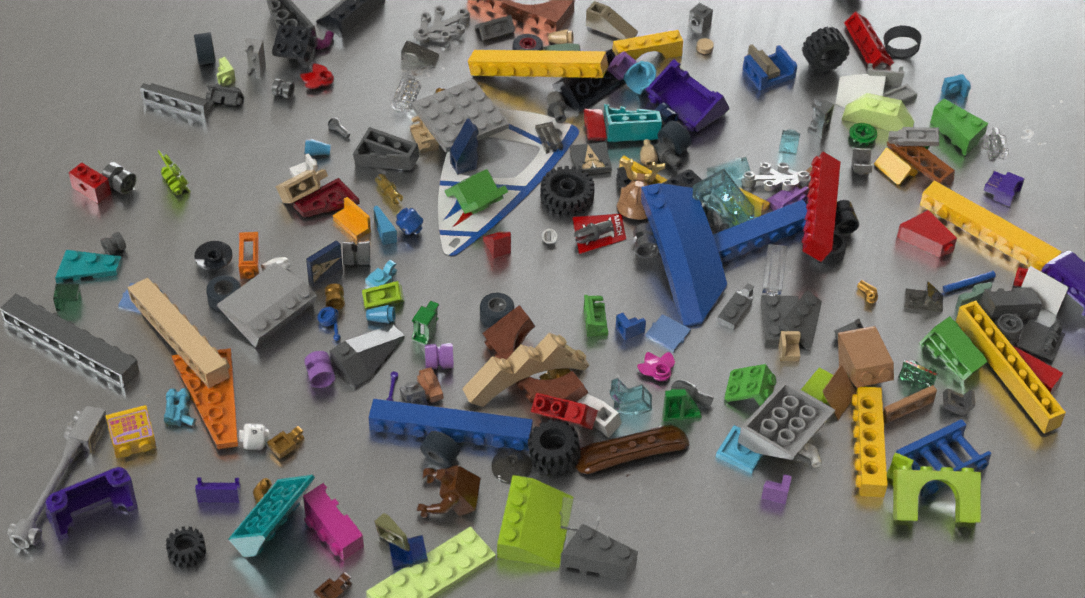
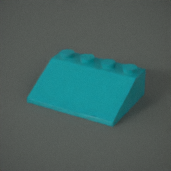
(269, 514)

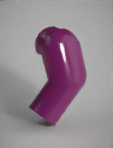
(326, 42)

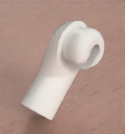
(282, 261)
(812, 453)

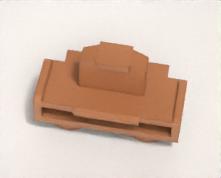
(430, 384)

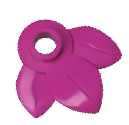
(657, 367)

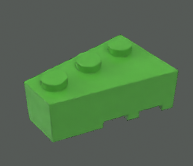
(959, 125)
(955, 348)

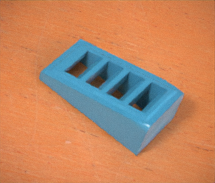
(385, 228)

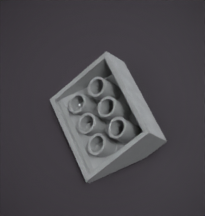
(267, 303)
(784, 423)

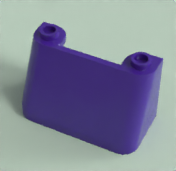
(687, 97)
(1070, 271)
(81, 497)

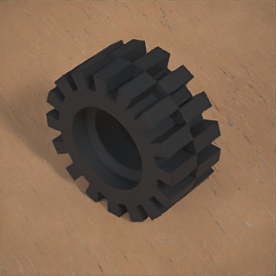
(185, 557)

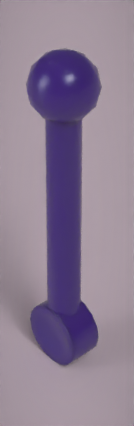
(394, 375)

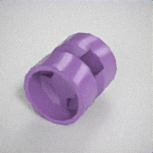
(439, 356)
(319, 369)

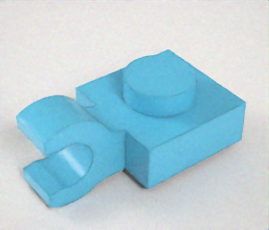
(382, 277)

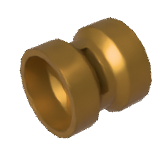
(334, 296)

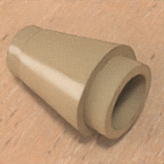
(561, 37)

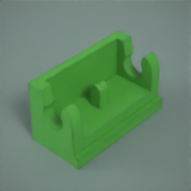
(595, 316)

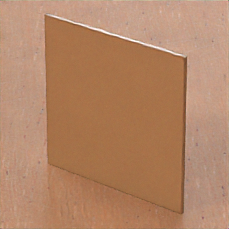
(839, 392)

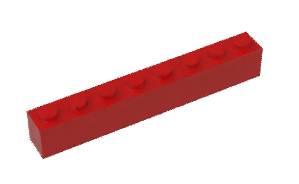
(821, 206)

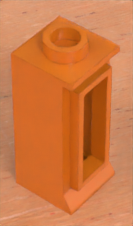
(249, 269)

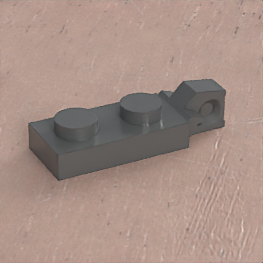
(736, 307)

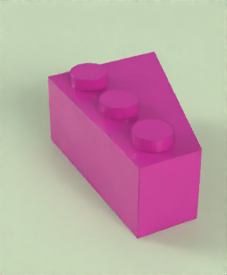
(331, 524)

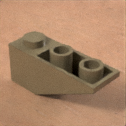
(608, 21)

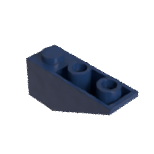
(464, 149)

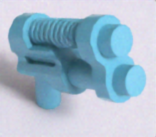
(178, 413)

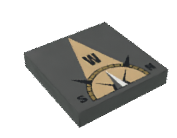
(591, 157)

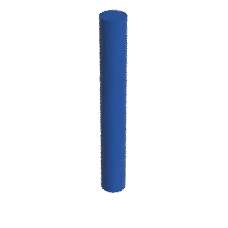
(969, 281)

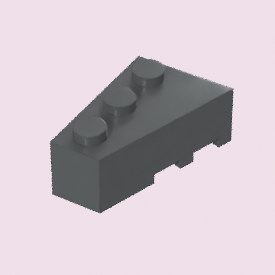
(385, 150)
(1019, 301)

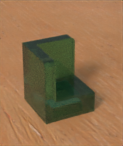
(65, 293)

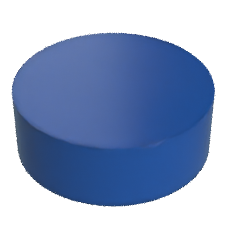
(327, 316)

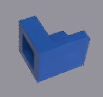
(631, 327)

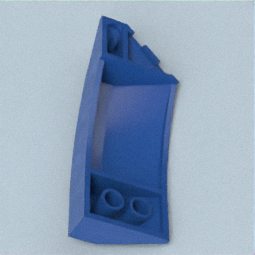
(685, 249)

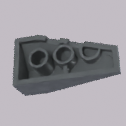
(362, 355)

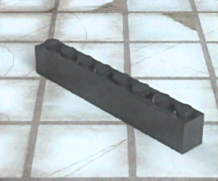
(70, 340)

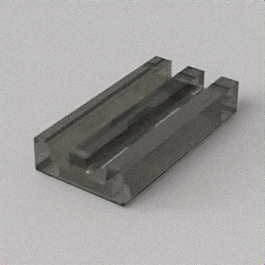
(551, 146)

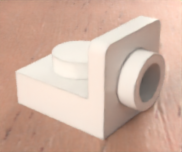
(310, 164)

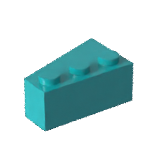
(631, 125)

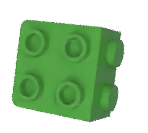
(750, 382)

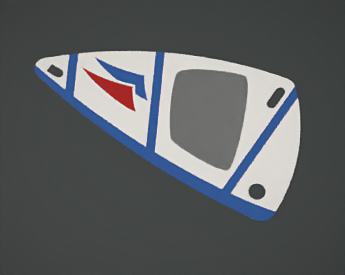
(513, 160)

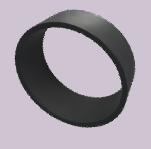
(902, 31)

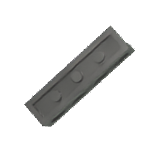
(176, 100)

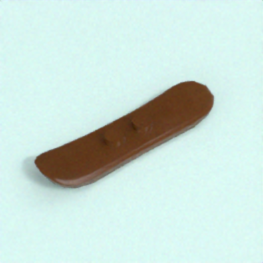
(631, 447)

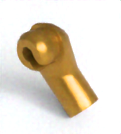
(870, 291)
(261, 489)

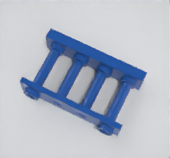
(940, 440)

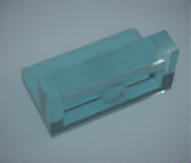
(734, 167)

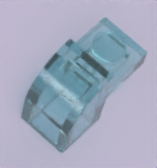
(632, 400)

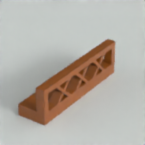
(928, 160)

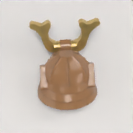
(630, 196)

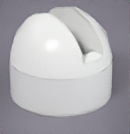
(553, 236)

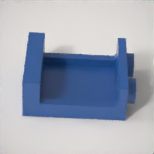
(781, 59)

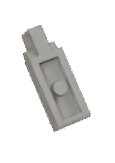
(915, 136)

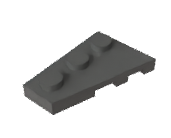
(774, 310)

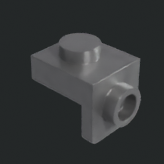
(862, 161)
(413, 393)
(957, 402)

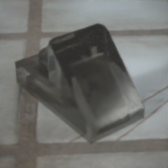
(929, 299)

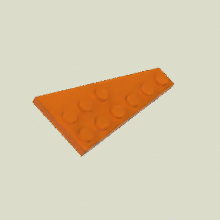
(213, 403)

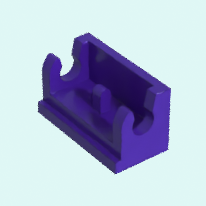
(218, 492)

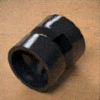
(845, 219)

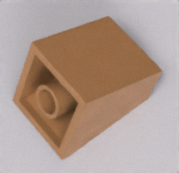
(865, 357)

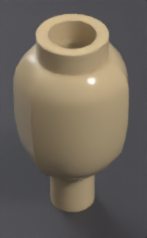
(648, 154)

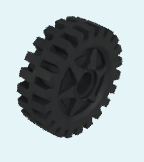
(567, 190)

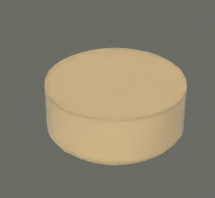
(705, 46)

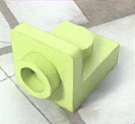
(226, 73)

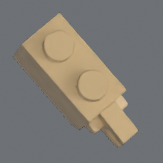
(300, 185)

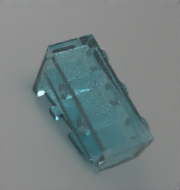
(725, 197)

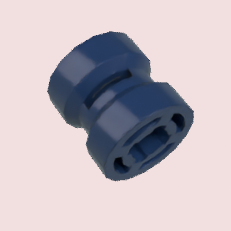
(666, 113)

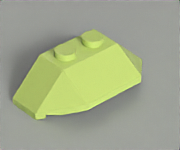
(879, 112)

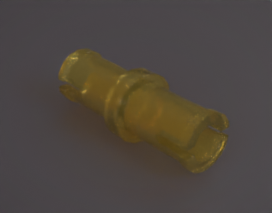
(389, 189)

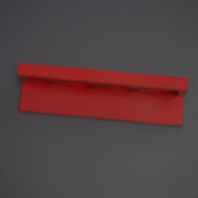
(867, 40)

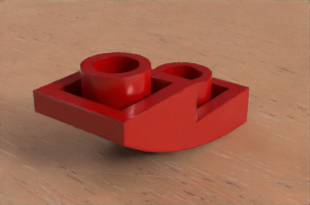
(595, 124)

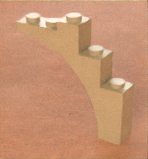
(522, 363)

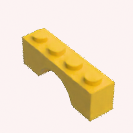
(667, 43)

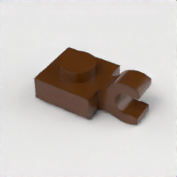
(332, 588)

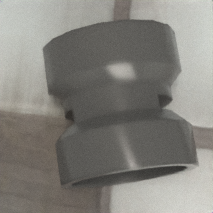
(283, 88)
(113, 243)

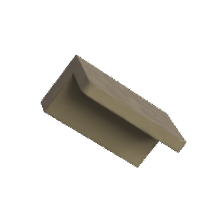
(764, 62)

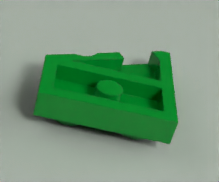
(679, 406)

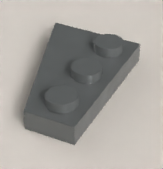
(803, 318)

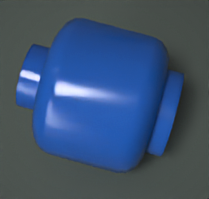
(409, 221)

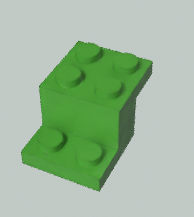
(476, 192)

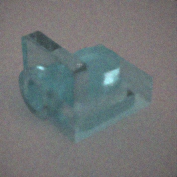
(789, 142)

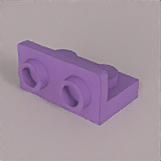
(786, 198)

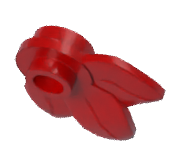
(317, 78)

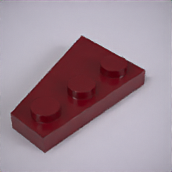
(325, 199)

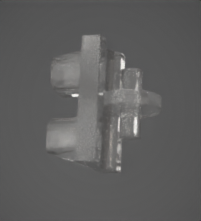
(994, 145)

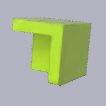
(897, 460)

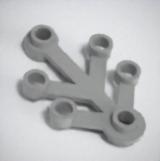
(423, 34)
(777, 178)

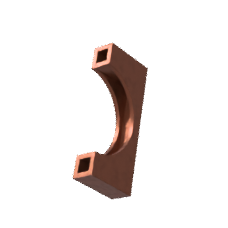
(545, 16)
(507, 336)

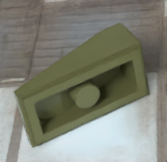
(391, 531)

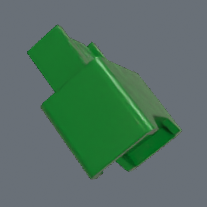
(425, 323)

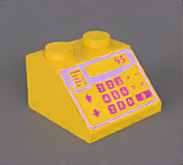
(131, 431)

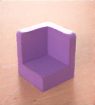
(620, 65)
(775, 491)

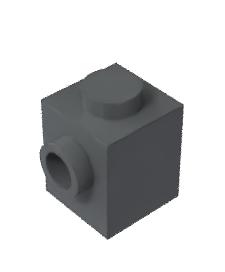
(700, 17)

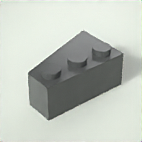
(599, 554)

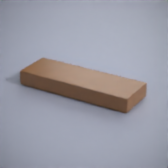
(909, 404)

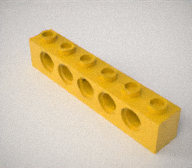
(870, 442)

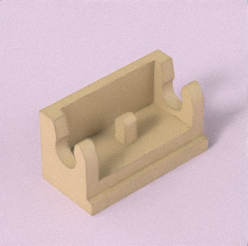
(423, 137)

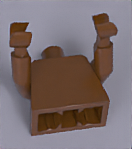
(458, 490)

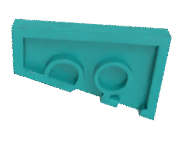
(83, 264)

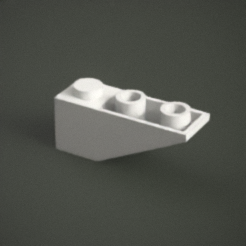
(607, 418)

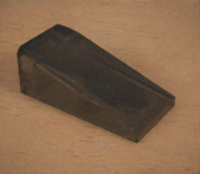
(417, 54)

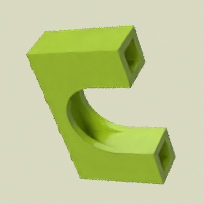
(964, 484)

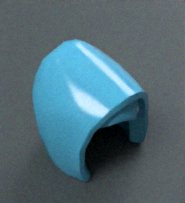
(640, 76)

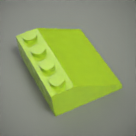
(532, 523)

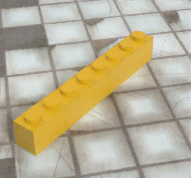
(538, 63)
(987, 226)
(1010, 367)

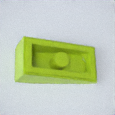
(383, 295)

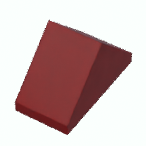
(498, 243)

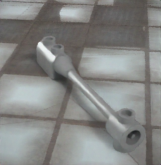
(80, 438)

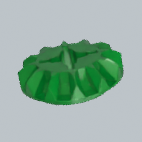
(858, 129)

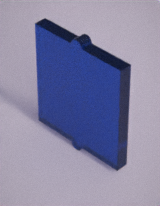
(403, 558)

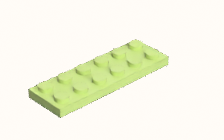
(445, 568)

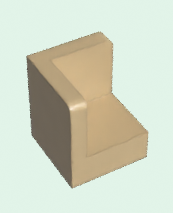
(789, 346)

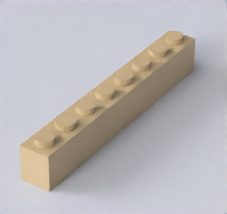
(179, 332)

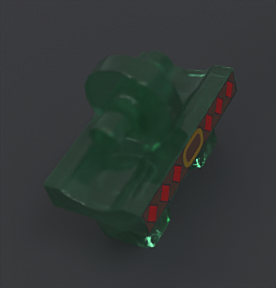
(917, 375)

